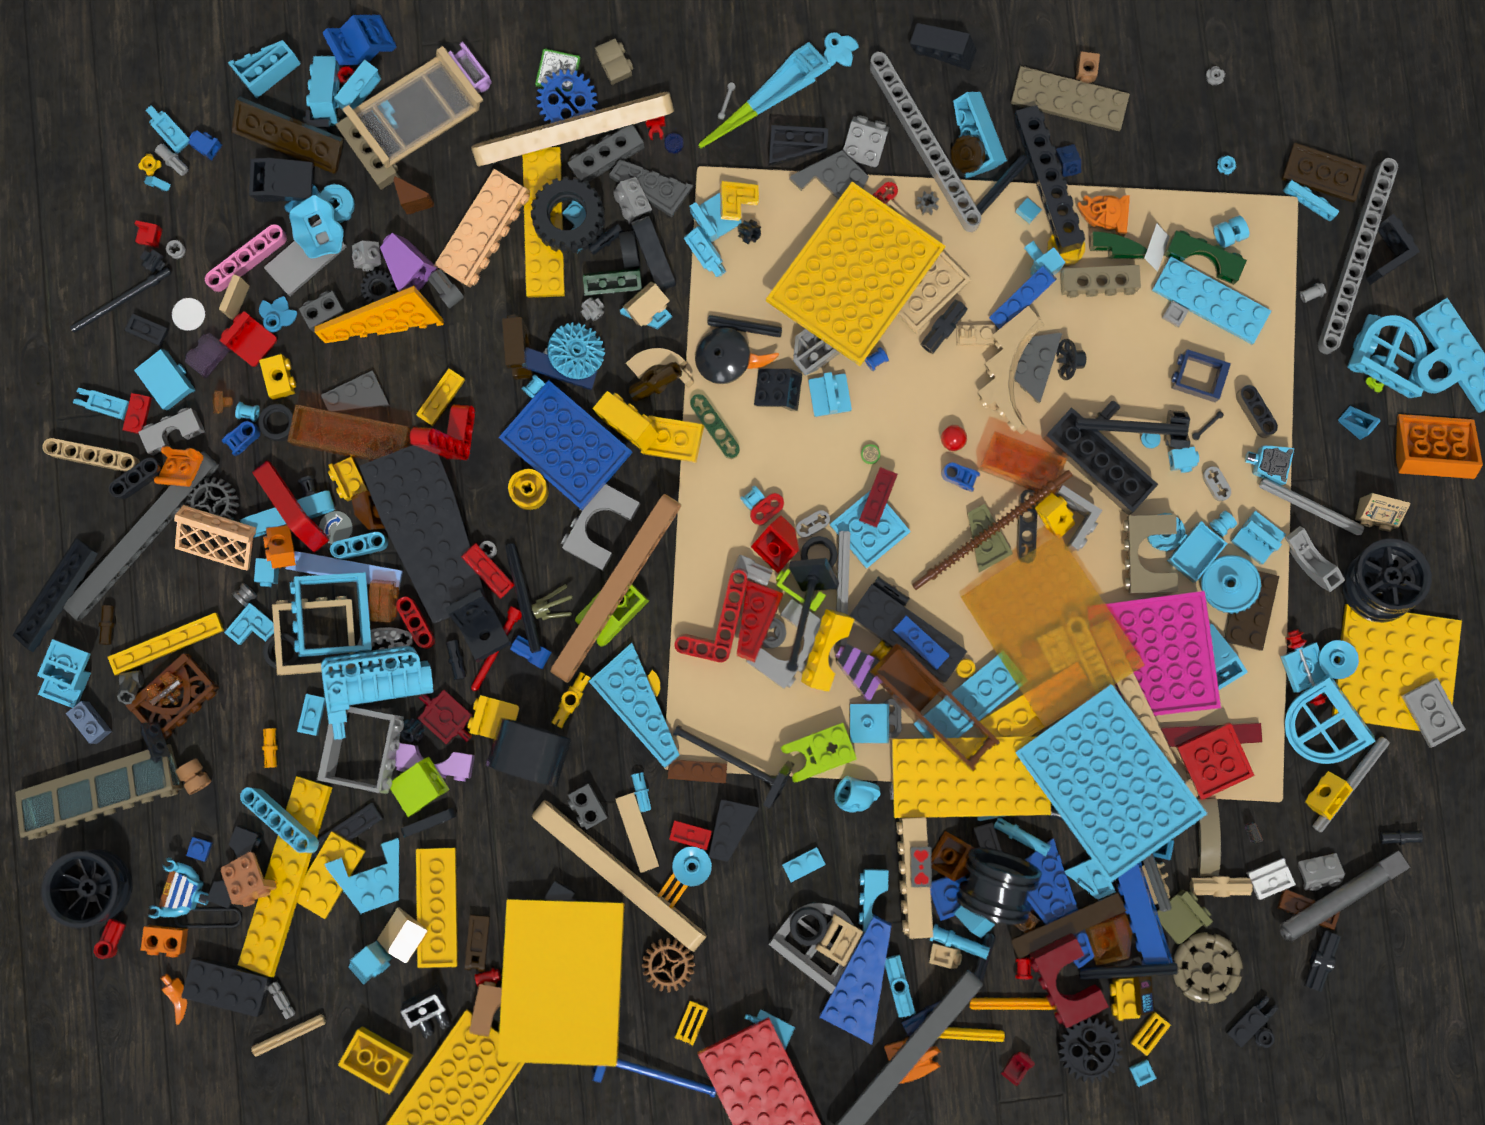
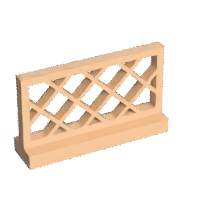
(216, 526)

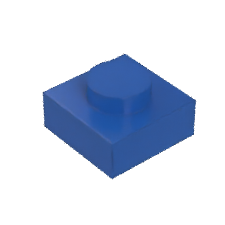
(199, 849)

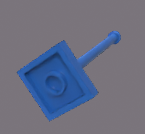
(598, 1071)

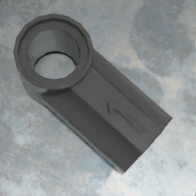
(448, 292)
(129, 686)

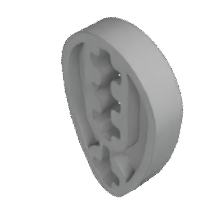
(390, 635)

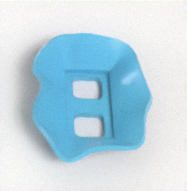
(306, 235)

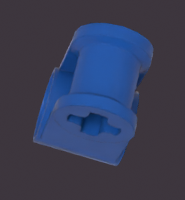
(238, 439)
(961, 477)

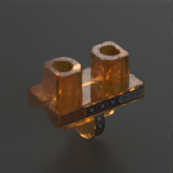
(171, 683)

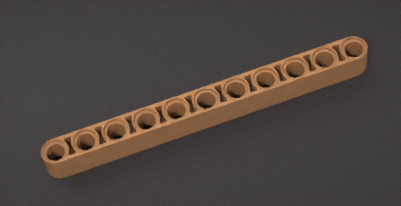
(615, 588)

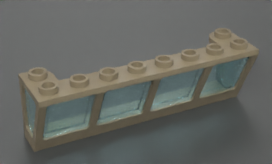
(94, 792)

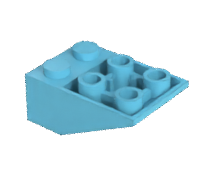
(1226, 660)

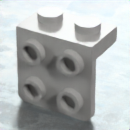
(865, 140)

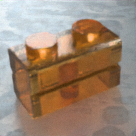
(382, 600)

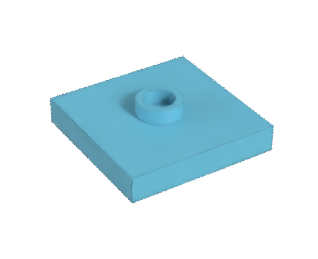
(869, 723)

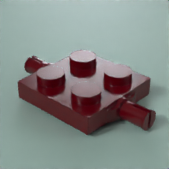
(445, 717)

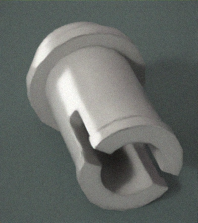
(1313, 292)

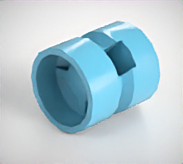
(1233, 231)

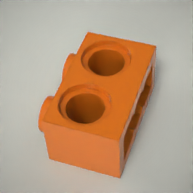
(164, 937)

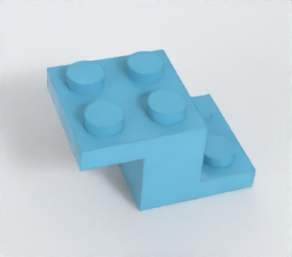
(64, 673)

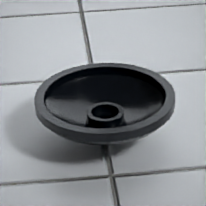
(732, 360)

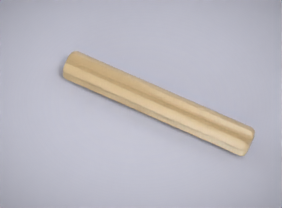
(288, 1035)

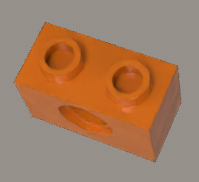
(280, 547)

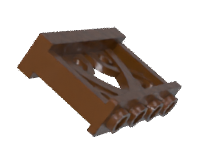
(177, 668)

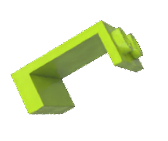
(782, 578)

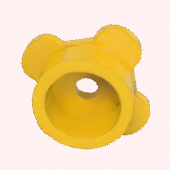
(145, 161)

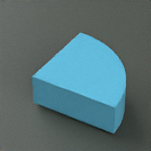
(153, 181)

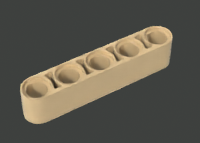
(83, 451)

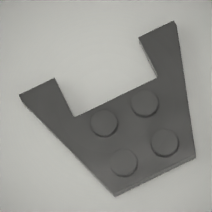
(833, 172)

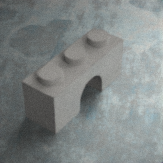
(156, 435)

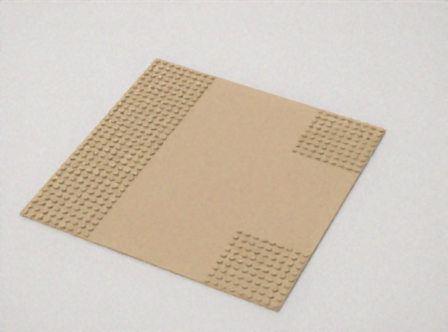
(920, 394)

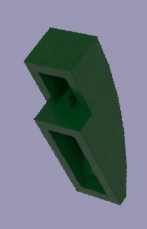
(1118, 246)

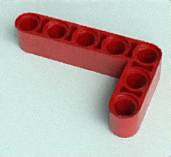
(456, 442)
(289, 507)
(724, 623)

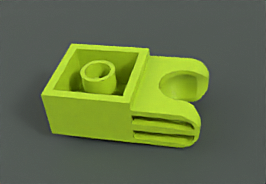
(633, 603)
(817, 757)

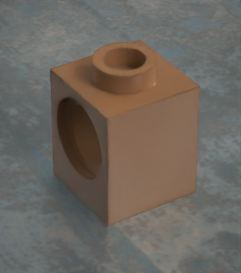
(1090, 60)

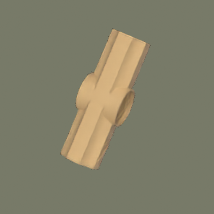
(1221, 886)

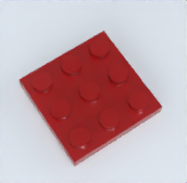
(1215, 761)

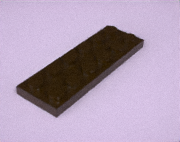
(287, 135)

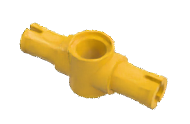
(566, 709)

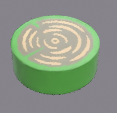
(870, 454)

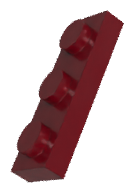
(878, 497)

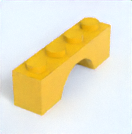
(833, 628)

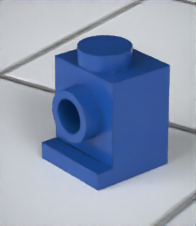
(204, 144)

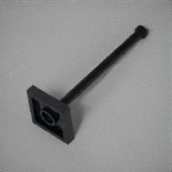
(810, 576)
(776, 783)

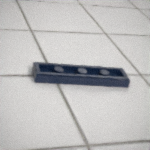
(540, 363)

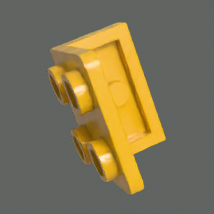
(488, 715)

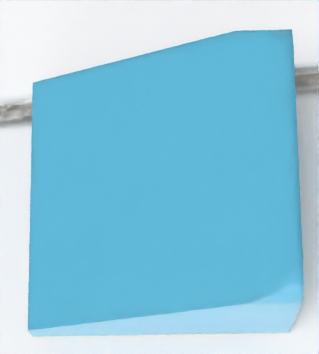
(1028, 210)

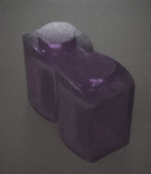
(206, 355)

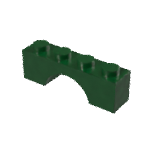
(1227, 265)

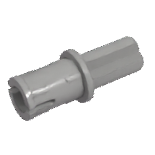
(171, 159)

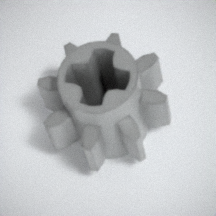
(592, 309)

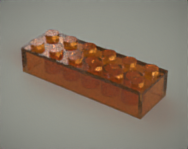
(346, 434)

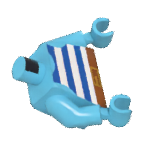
(180, 892)

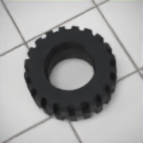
(562, 191)

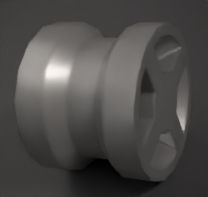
(244, 594)

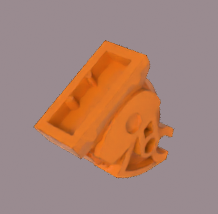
(1109, 213)

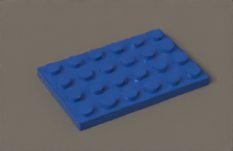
(565, 445)

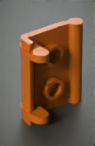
(179, 467)

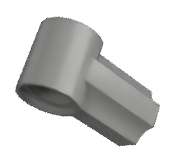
(755, 571)

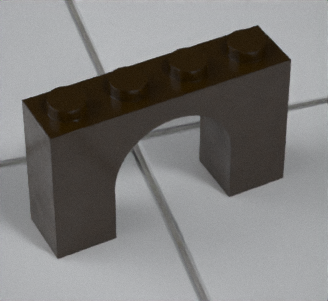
(516, 340)

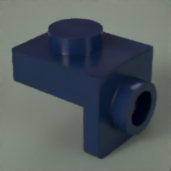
(1069, 160)

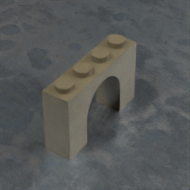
(1139, 579)

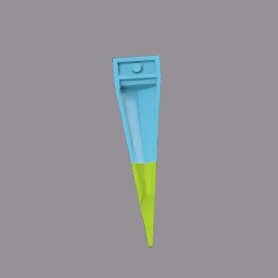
(791, 77)

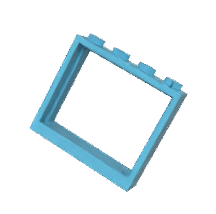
(296, 606)

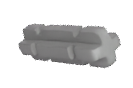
(281, 1000)

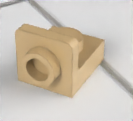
(945, 956)

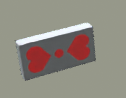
(921, 867)

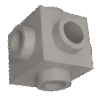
(366, 255)

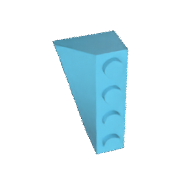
(975, 120)

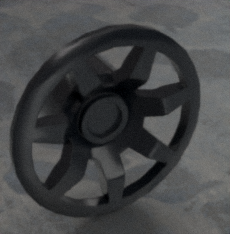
(1072, 359)

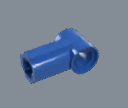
(521, 647)

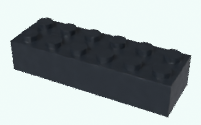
(1101, 463)
(881, 614)

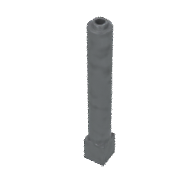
(1344, 896)

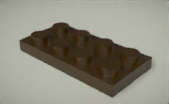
(1324, 172)
(1250, 626)

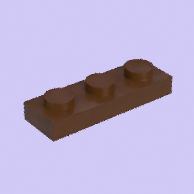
(697, 771)
(1295, 903)

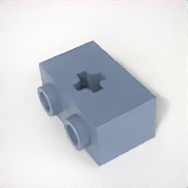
(89, 722)

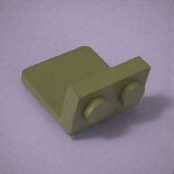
(1184, 916)

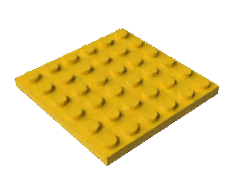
(1395, 661)

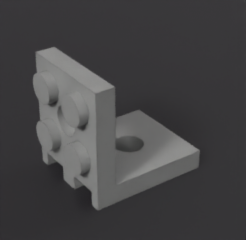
(1084, 508)

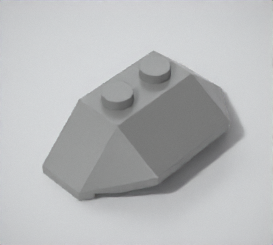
(811, 352)

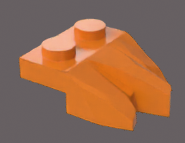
(922, 1067)

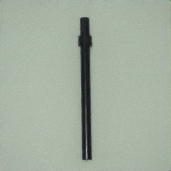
(152, 280)

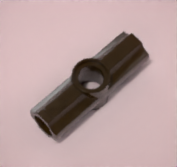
(655, 381)

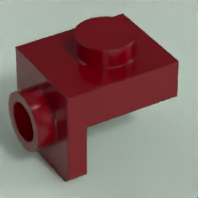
(1017, 1067)

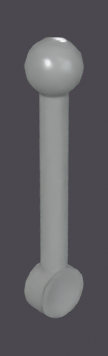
(731, 86)

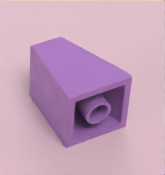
(406, 263)

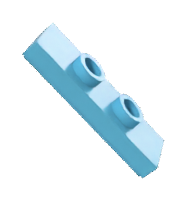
(1307, 198)

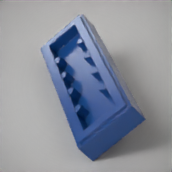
(921, 642)

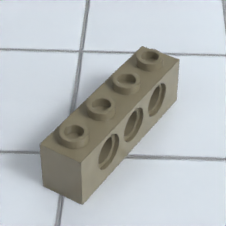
(381, 176)
(1129, 274)

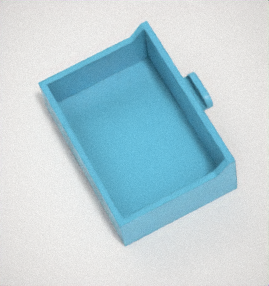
(358, 86)
(164, 379)
(1196, 551)

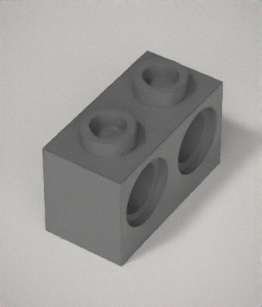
(320, 305)
(592, 804)

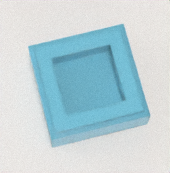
(1142, 1073)

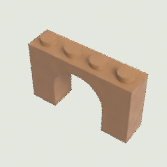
(486, 1004)

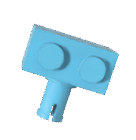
(1051, 259)

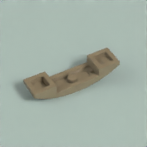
(1209, 839)

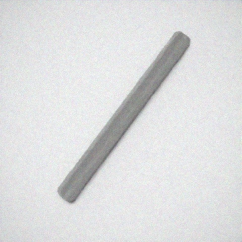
(1311, 506)
(843, 577)
(1357, 776)

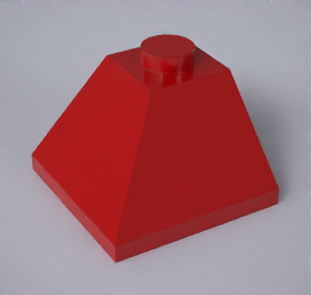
(777, 544)

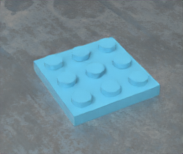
(867, 541)

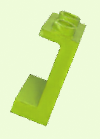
(418, 786)

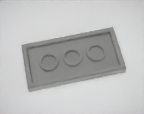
(294, 268)

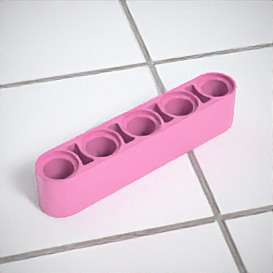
(251, 249)

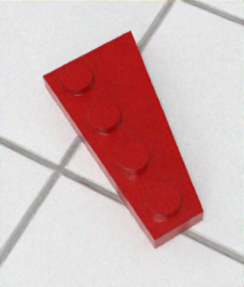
(757, 616)

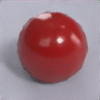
(954, 438)

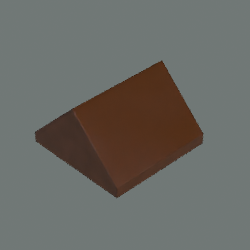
(411, 197)

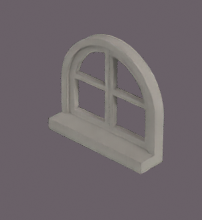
(803, 961)

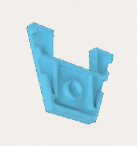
(374, 886)

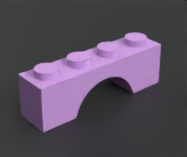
(457, 765)

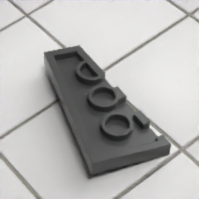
(660, 191)

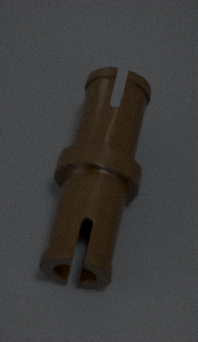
(106, 625)

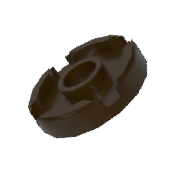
(968, 154)

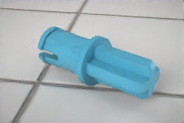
(641, 792)

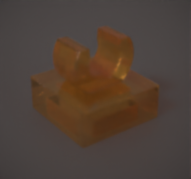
(220, 401)
(1029, 925)

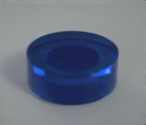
(674, 143)

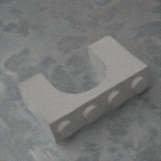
(578, 542)
(775, 668)

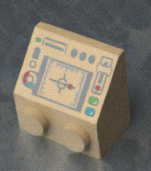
(1381, 511)

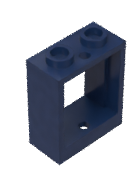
(1219, 381)

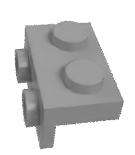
(631, 199)
(1321, 872)

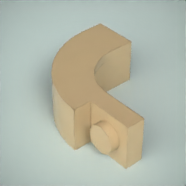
(656, 359)

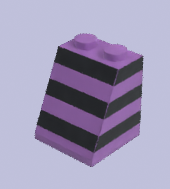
(857, 668)

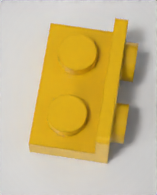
(347, 478)
(1124, 999)

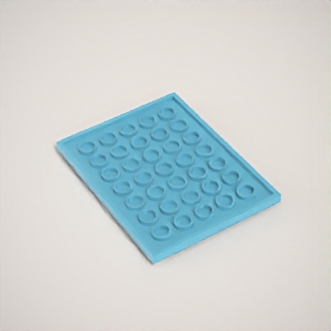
(1111, 783)

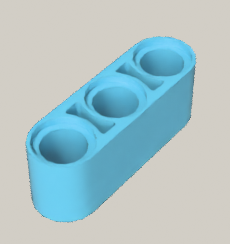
(349, 545)

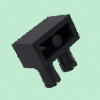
(424, 1006)

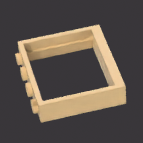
(320, 603)

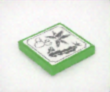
(553, 62)

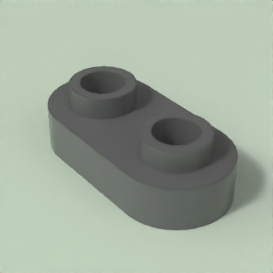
(894, 718)

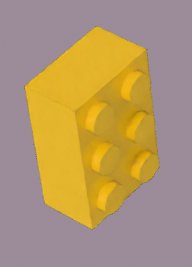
(626, 420)
(375, 1060)

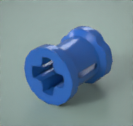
(876, 359)

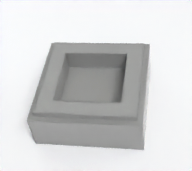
(1175, 314)

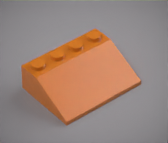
(1437, 446)

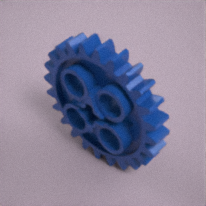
(580, 88)

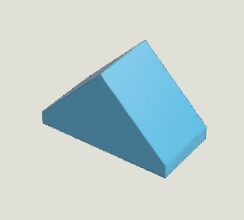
(975, 923)

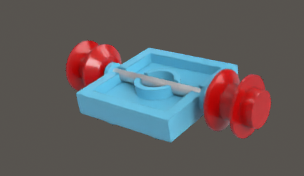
(1303, 665)

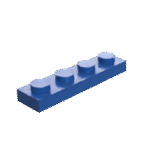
(1023, 296)

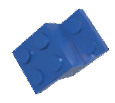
(359, 39)

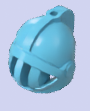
(858, 796)

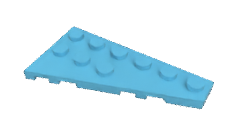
(632, 698)

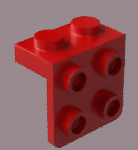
(248, 339)

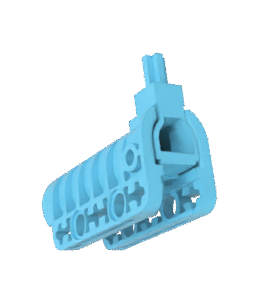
(371, 682)

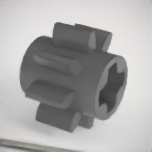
(927, 209)

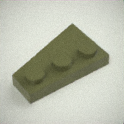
(995, 548)

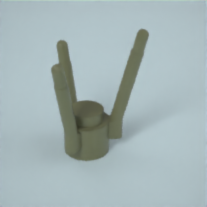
(542, 608)

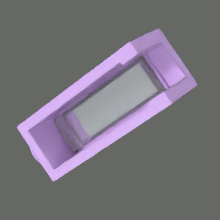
(471, 69)

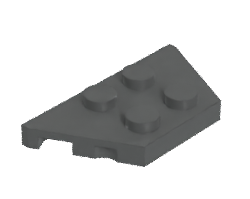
(1036, 364)

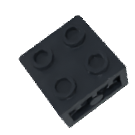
(778, 388)

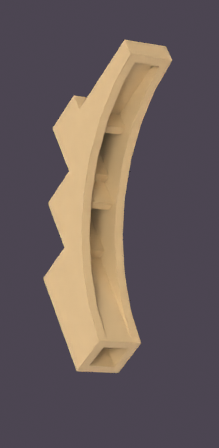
(1002, 367)

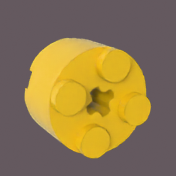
(523, 479)

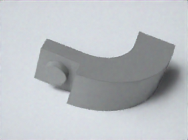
(1312, 562)

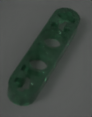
(716, 425)

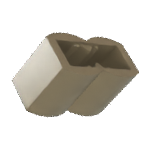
(613, 61)

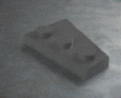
(356, 394)

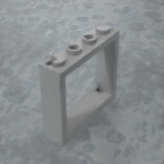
(332, 750)

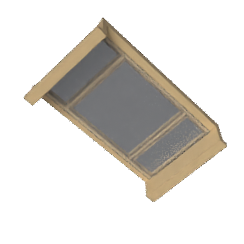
(415, 109)

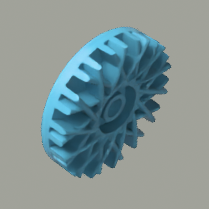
(575, 351)
(1234, 569)

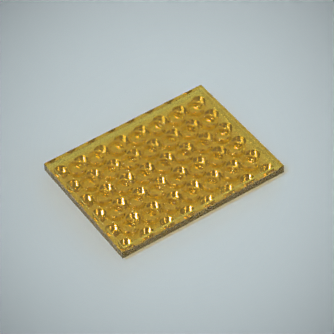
(1052, 631)

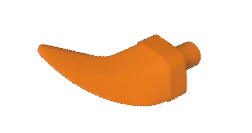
(760, 361)
(174, 991)

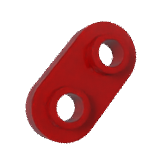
(766, 509)

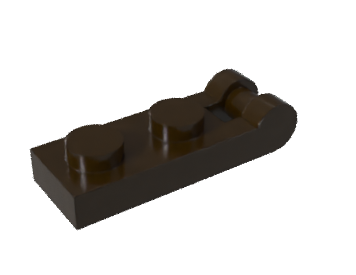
(477, 942)

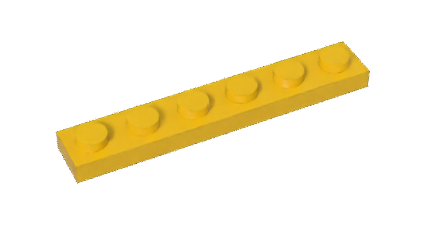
(165, 643)

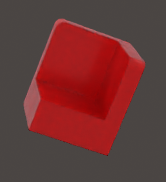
(148, 234)

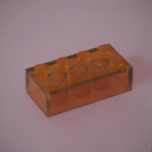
(1021, 462)

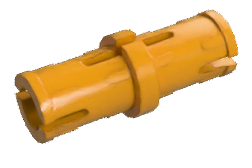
(269, 748)

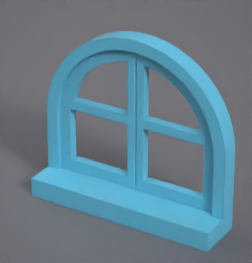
(1382, 373)
(1345, 711)

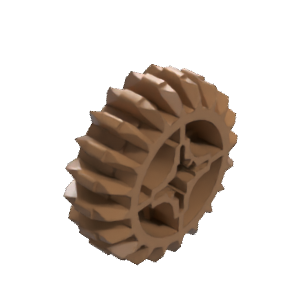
(652, 970)

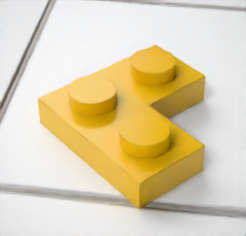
(735, 194)

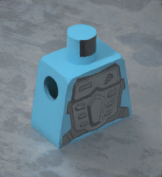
(1271, 463)

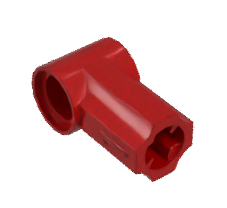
(110, 937)

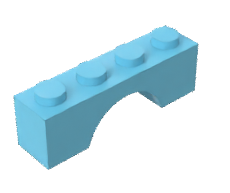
(874, 883)

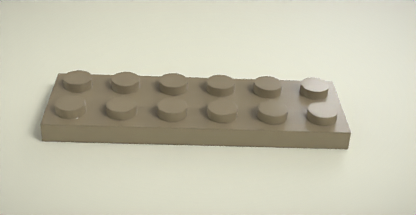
(1070, 98)

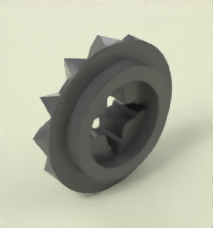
(780, 634)

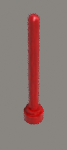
(513, 616)

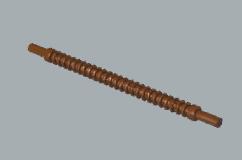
(932, 573)

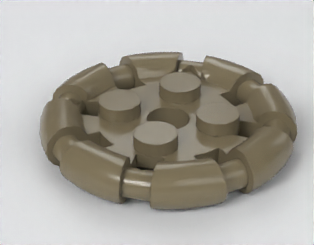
(1218, 972)

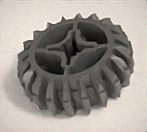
(207, 488)

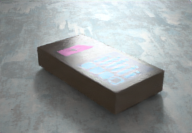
(1143, 995)

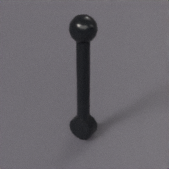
(1219, 415)

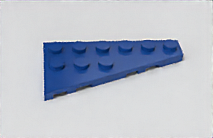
(1055, 895)
(857, 993)

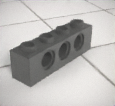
(602, 164)

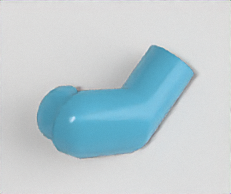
(1381, 360)

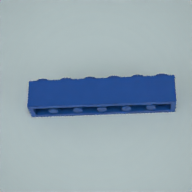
(1144, 917)

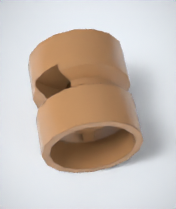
(193, 776)

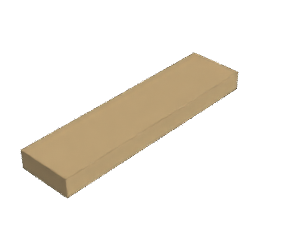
(637, 832)

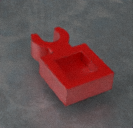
(656, 123)

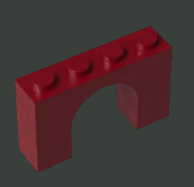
(1048, 963)

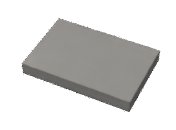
(1433, 712)

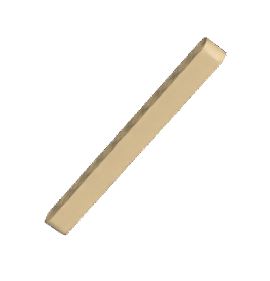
(572, 128)
(619, 875)

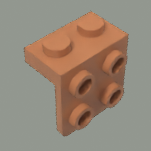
(245, 880)

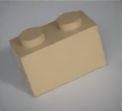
(646, 304)

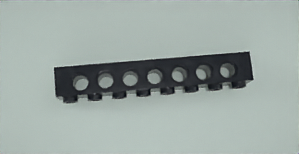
(1064, 241)

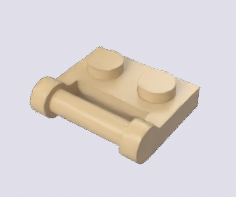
(845, 942)

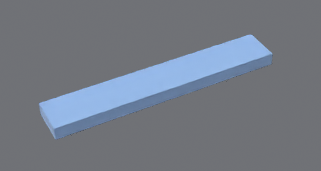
(327, 566)

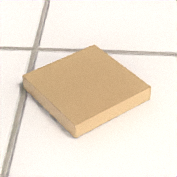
(234, 297)

